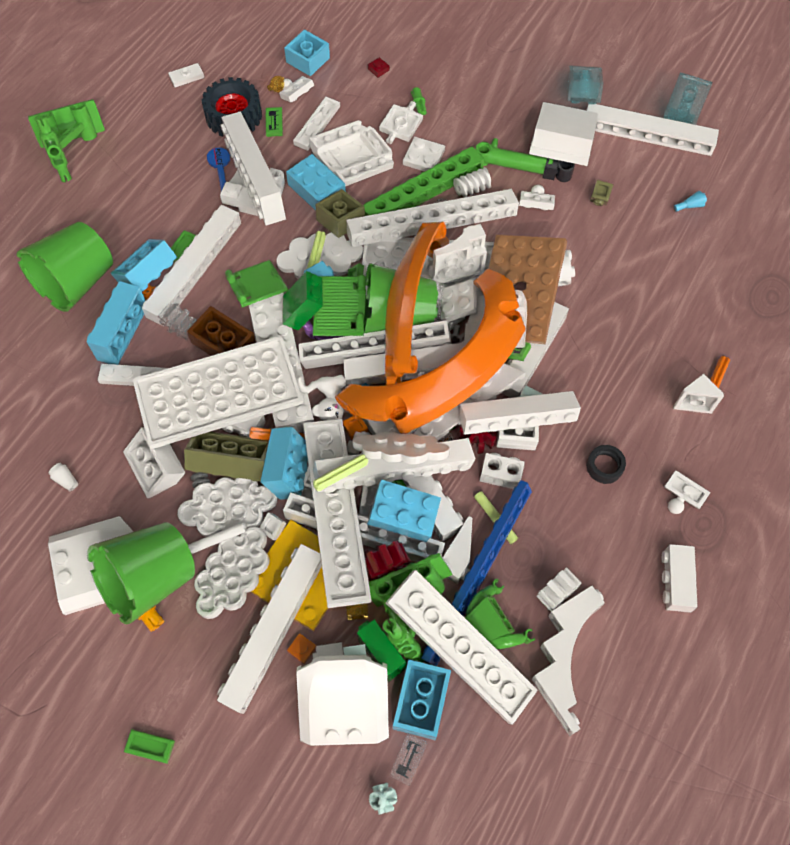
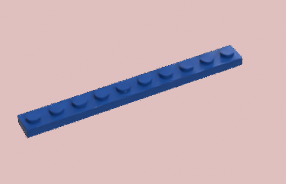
(484, 560)

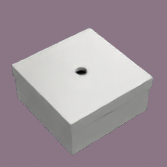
(564, 134)

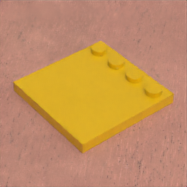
(280, 554)

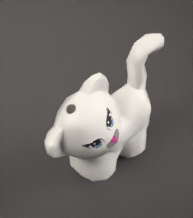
(330, 386)

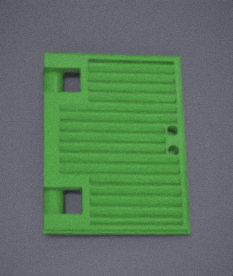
(256, 282)
(341, 306)

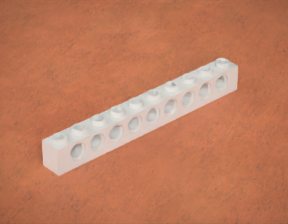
(452, 212)

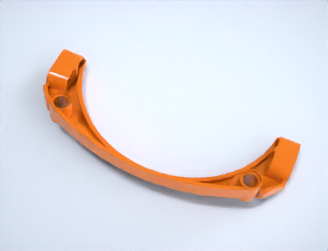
(403, 298)
(442, 389)

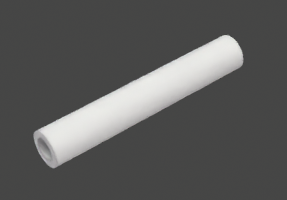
(217, 537)

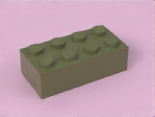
(226, 455)

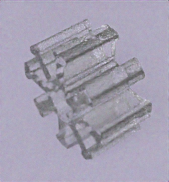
(176, 320)

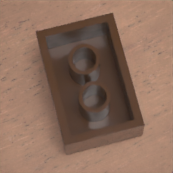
(218, 333)

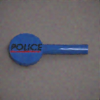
(219, 159)

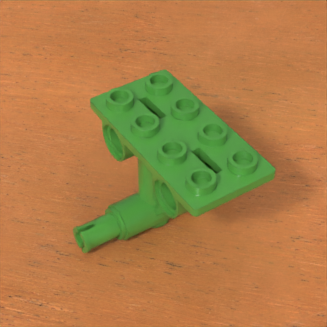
(61, 125)
(434, 570)

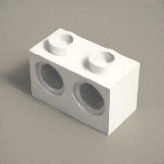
(501, 476)

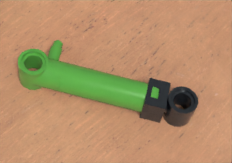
(547, 167)

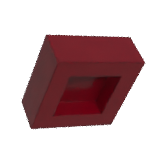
(378, 67)

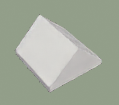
(700, 396)

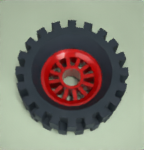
(230, 98)

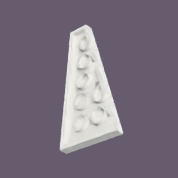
(499, 382)

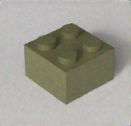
(336, 209)

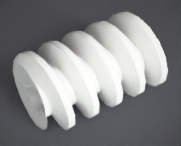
(472, 181)

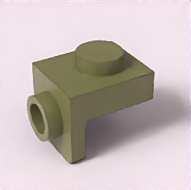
(601, 193)

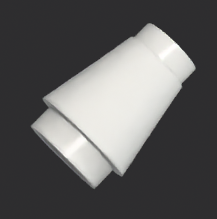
(63, 476)

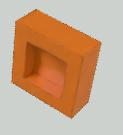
(354, 424)
(301, 648)

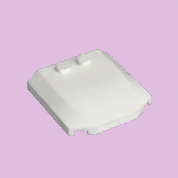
(352, 152)
(71, 567)
(342, 700)

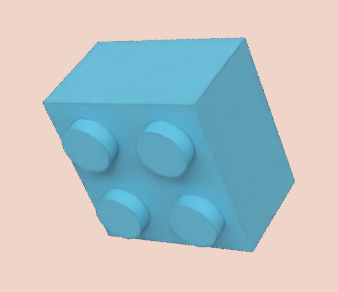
(307, 52)

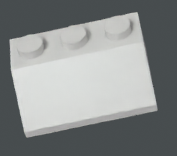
(154, 468)

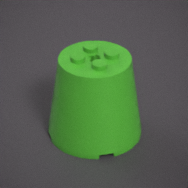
(65, 264)
(378, 288)
(140, 569)

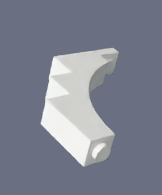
(555, 680)

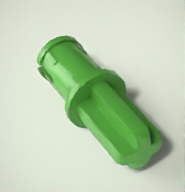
(419, 100)

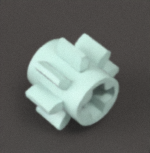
(383, 798)

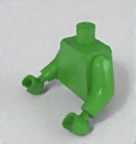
(491, 621)

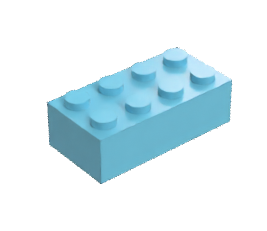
(117, 323)

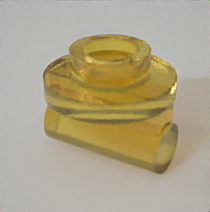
(276, 84)

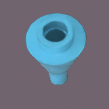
(696, 200)

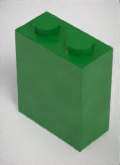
(302, 301)
(380, 648)

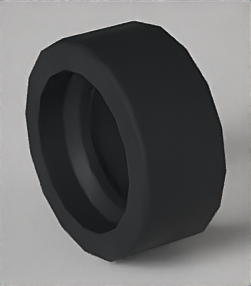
(610, 451)

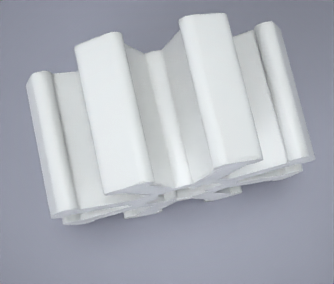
(559, 589)

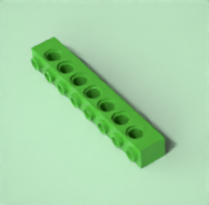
(427, 184)

